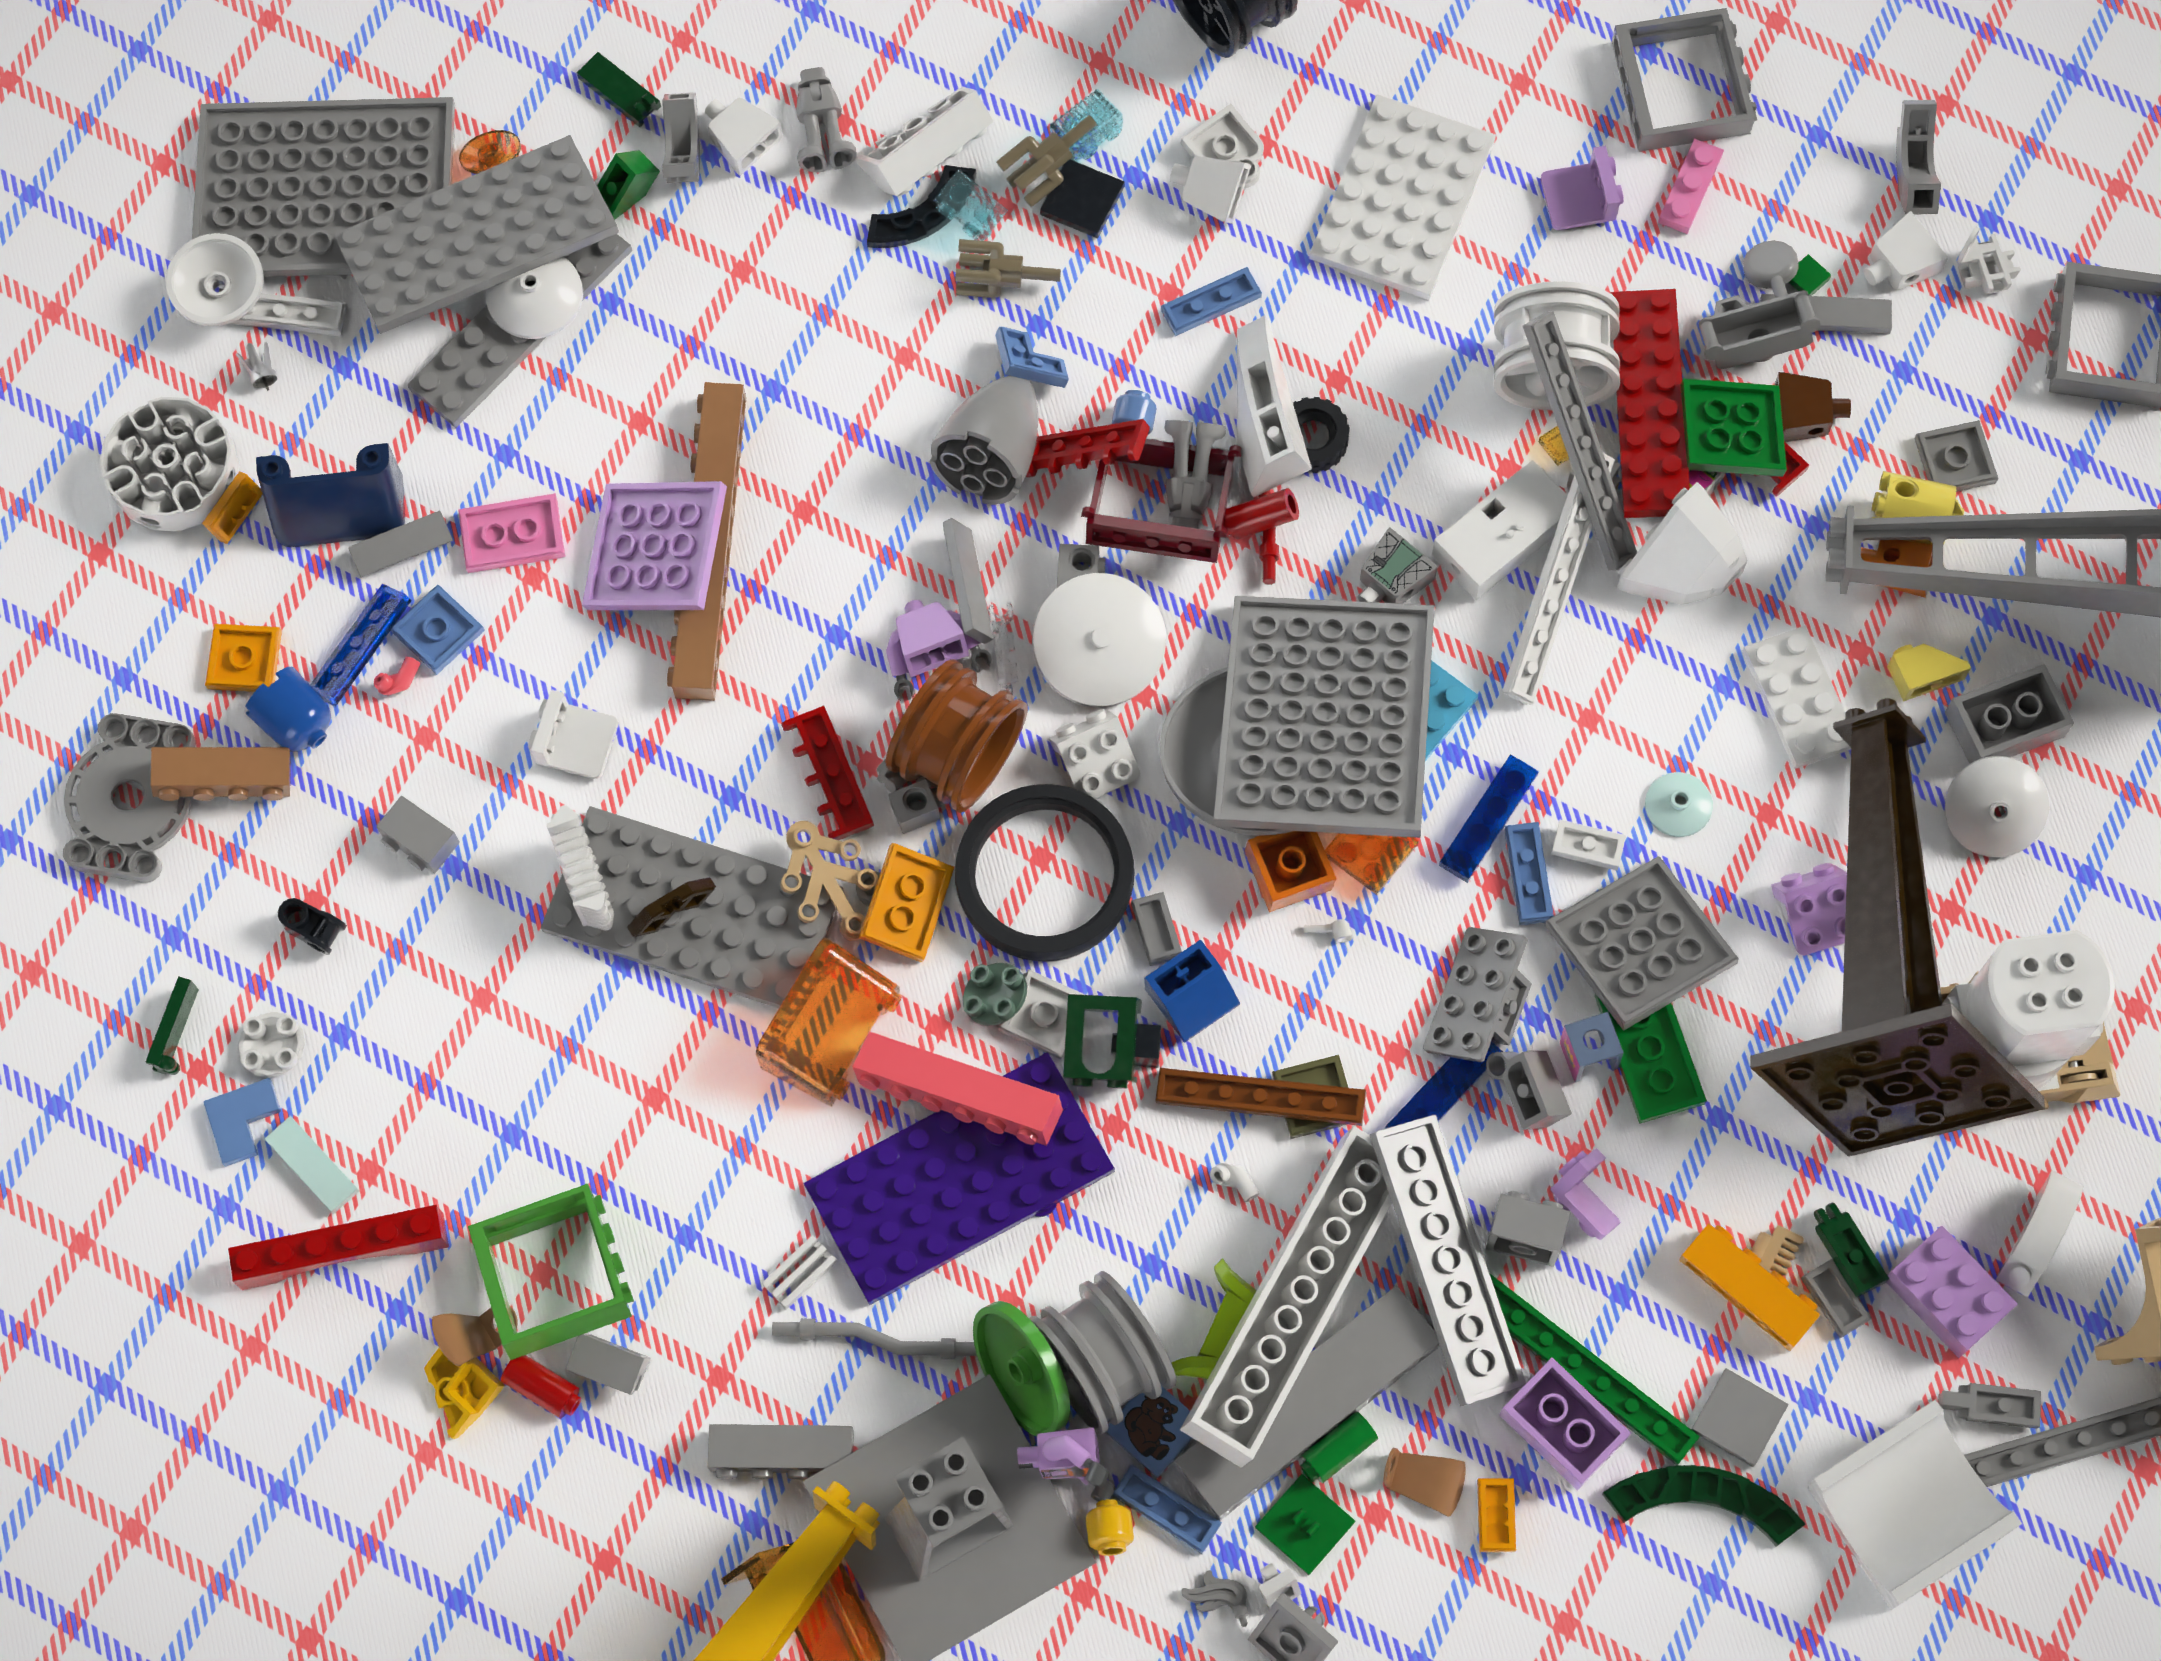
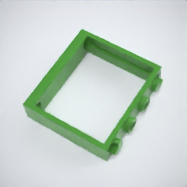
(531, 1218)

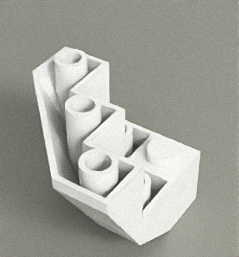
(1687, 554)

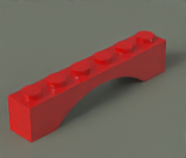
(290, 1255)

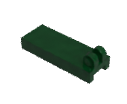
(618, 89)
(172, 1027)

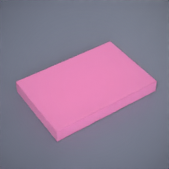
(511, 533)

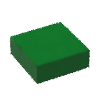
(1810, 276)

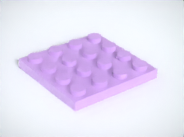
(654, 546)

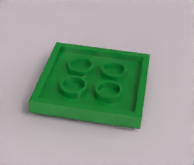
(1733, 427)

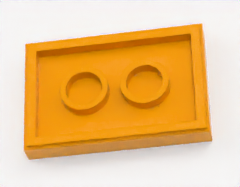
(906, 902)

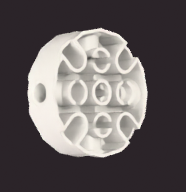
(168, 463)

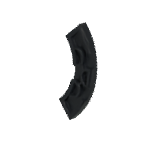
(915, 223)

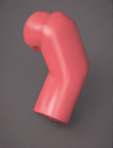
(400, 681)

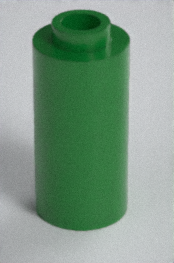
(1338, 1448)

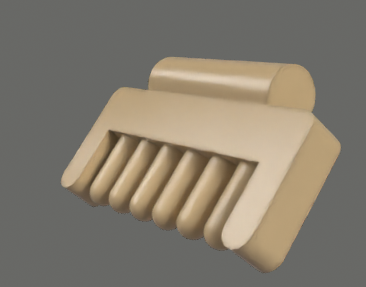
(1768, 1247)

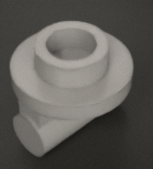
(892, 780)

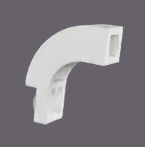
(2042, 1233)

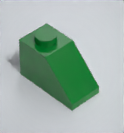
(626, 181)

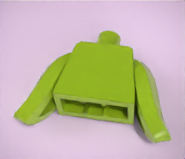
(1229, 1314)

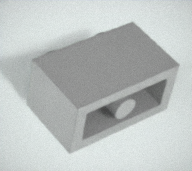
(417, 835)

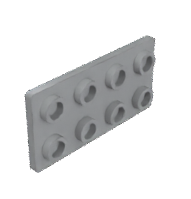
(1480, 996)

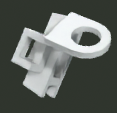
(1982, 269)

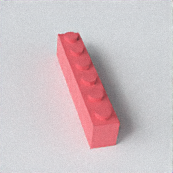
(957, 1089)

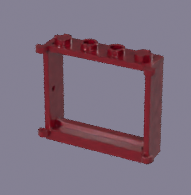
(1160, 537)

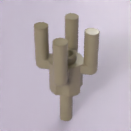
(1045, 159)
(997, 272)

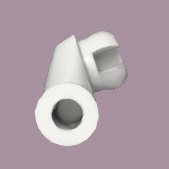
(1236, 1177)

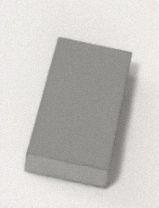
(1156, 928)
(1835, 1298)

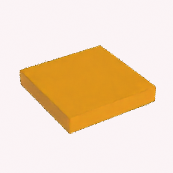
(242, 657)

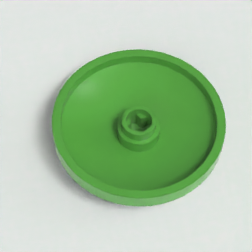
(1021, 1367)

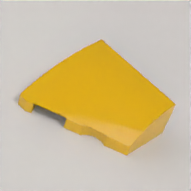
(461, 1390)

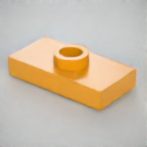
(233, 507)
(1496, 1515)

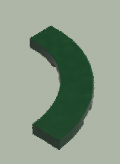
(1706, 1487)

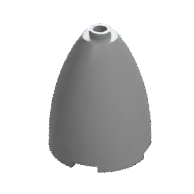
(989, 441)

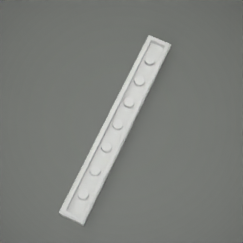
(1550, 597)

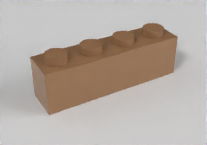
(220, 772)

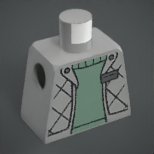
(1395, 571)

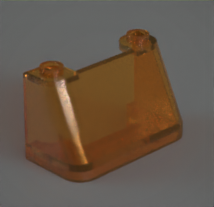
(825, 1022)

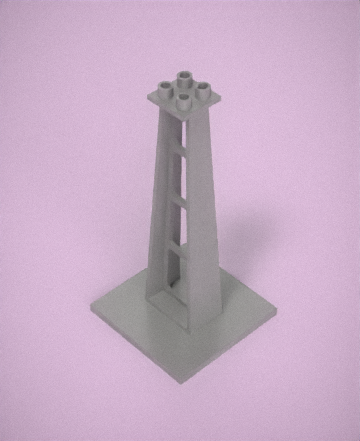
(1847, 566)
(958, 1523)

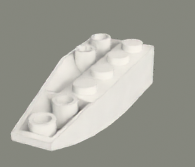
(1265, 412)

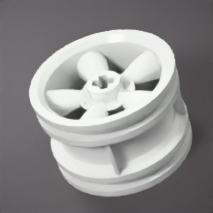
(1588, 326)

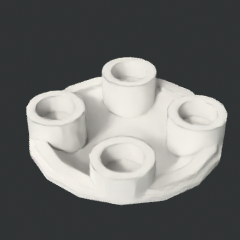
(271, 1044)

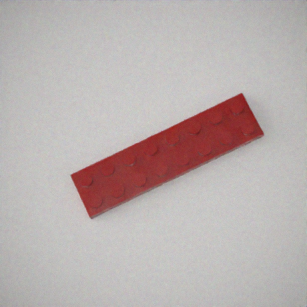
(1650, 402)

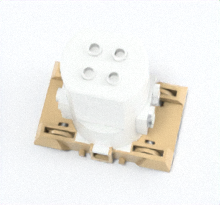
(2045, 1007)

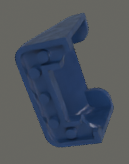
(333, 504)

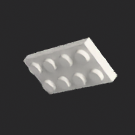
(1798, 695)

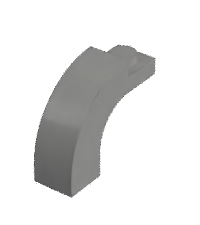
(681, 138)
(1915, 165)

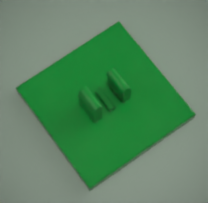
(1305, 1524)

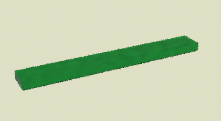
(1605, 1384)

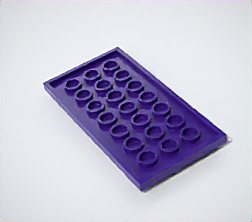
(951, 1188)

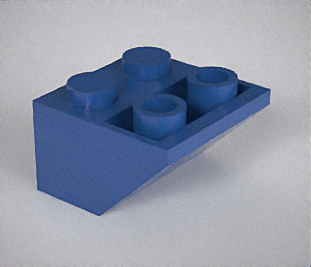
(1191, 991)

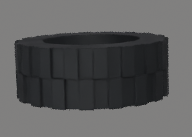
(1336, 422)

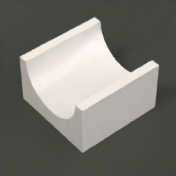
(1911, 1506)

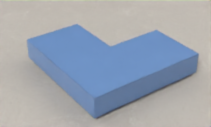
(1022, 362)
(231, 1115)

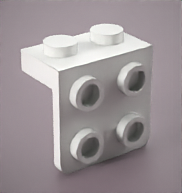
(572, 737)
(1096, 754)

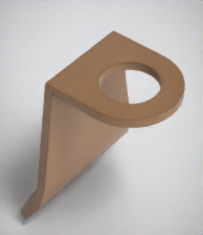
(466, 1336)
(1426, 1479)

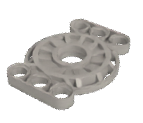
(127, 832)

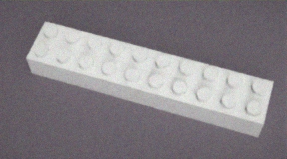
(1292, 1303)

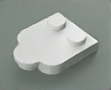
(1227, 138)

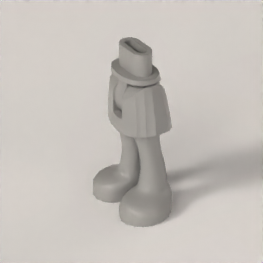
(818, 105)
(1190, 495)

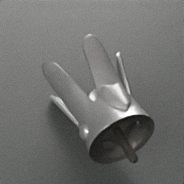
(261, 373)

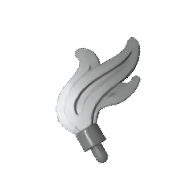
(1219, 1593)

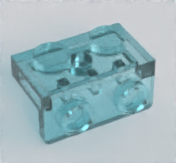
(970, 205)

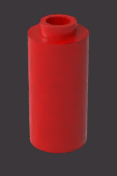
(1261, 514)
(541, 1386)

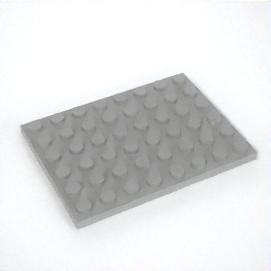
(309, 169)
(1325, 716)

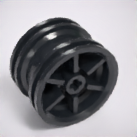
(1228, 23)

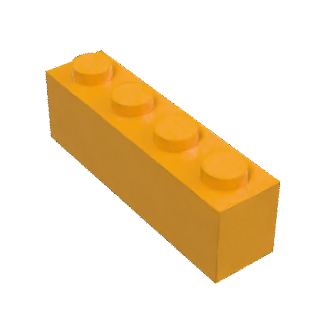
(1749, 1286)

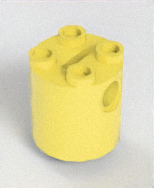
(1914, 498)

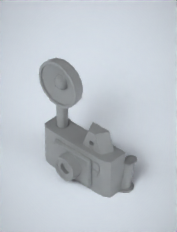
(1767, 328)

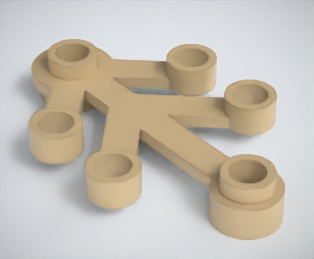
(825, 874)

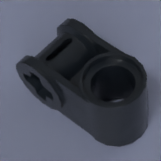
(315, 928)

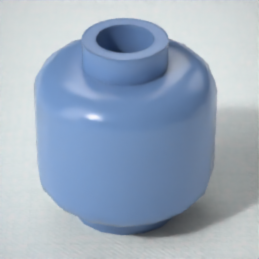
(1134, 406)

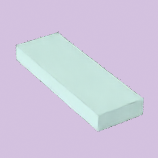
(312, 1165)

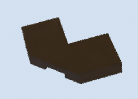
(682, 898)

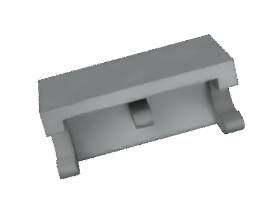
(608, 1363)

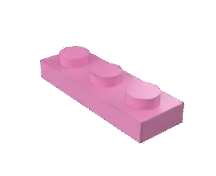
(1690, 186)

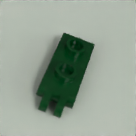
(1849, 1250)

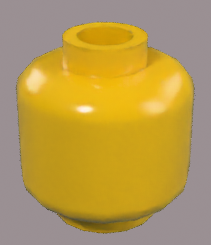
(1109, 1528)

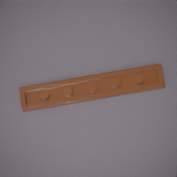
(1261, 1096)

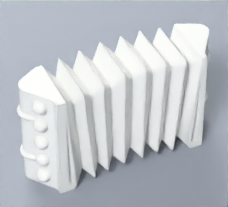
(580, 869)

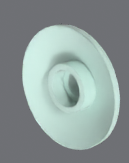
(1674, 818)

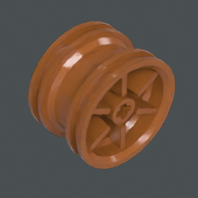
(956, 735)

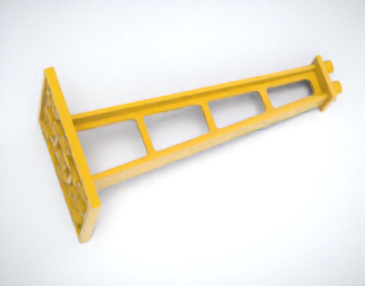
(790, 1588)

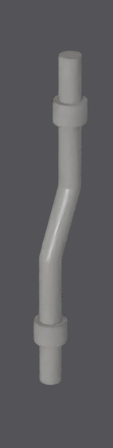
(808, 1329)

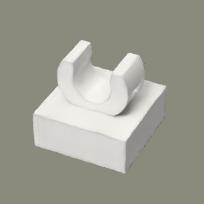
(1278, 1583)

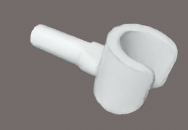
(1340, 929)

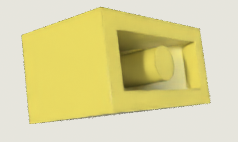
(1924, 670)

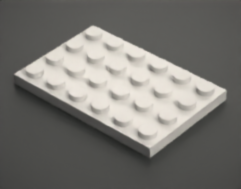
(1402, 197)

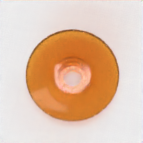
(489, 150)

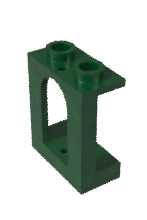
(1123, 1067)

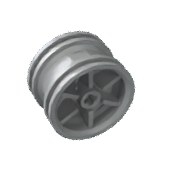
(1105, 1351)

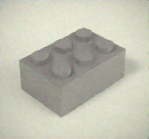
(2009, 716)

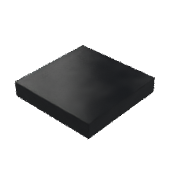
(1083, 198)

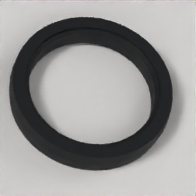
(1044, 798)

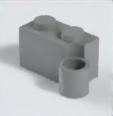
(1531, 1087)

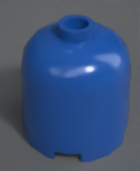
(290, 711)

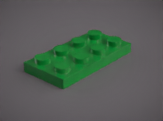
(1657, 1065)

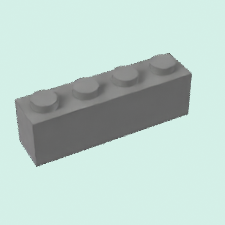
(776, 1449)

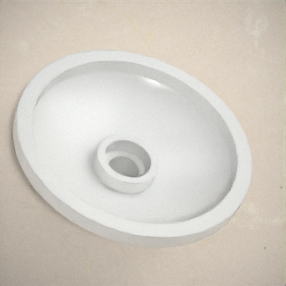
(204, 266)
(539, 308)
(1991, 784)

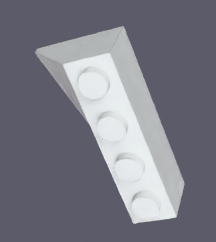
(926, 142)

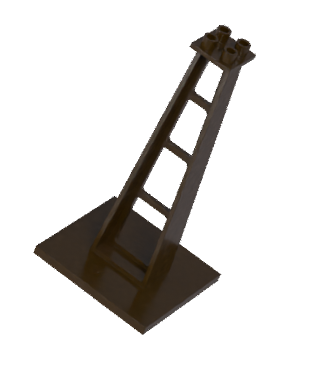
(1902, 1056)

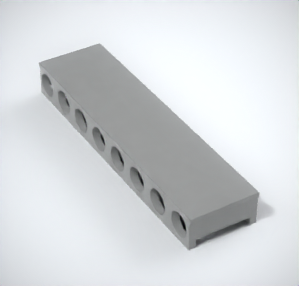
(1332, 1385)

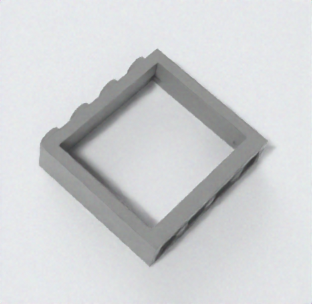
(1674, 28)
(2092, 385)

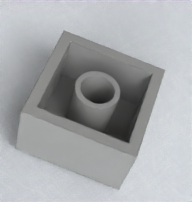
(1528, 1228)

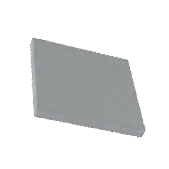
(1641, 942)

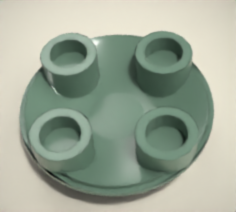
(994, 993)

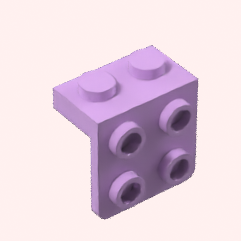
(1583, 192)
(1815, 907)
(1578, 1198)

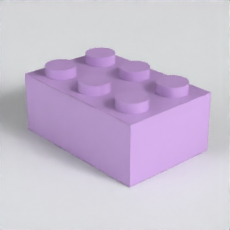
(1950, 1291)
(1564, 1423)

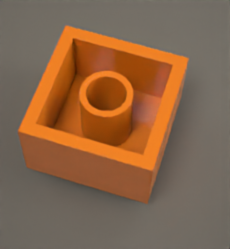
(1289, 867)

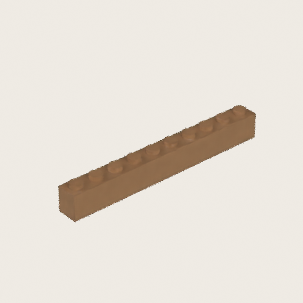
(716, 459)

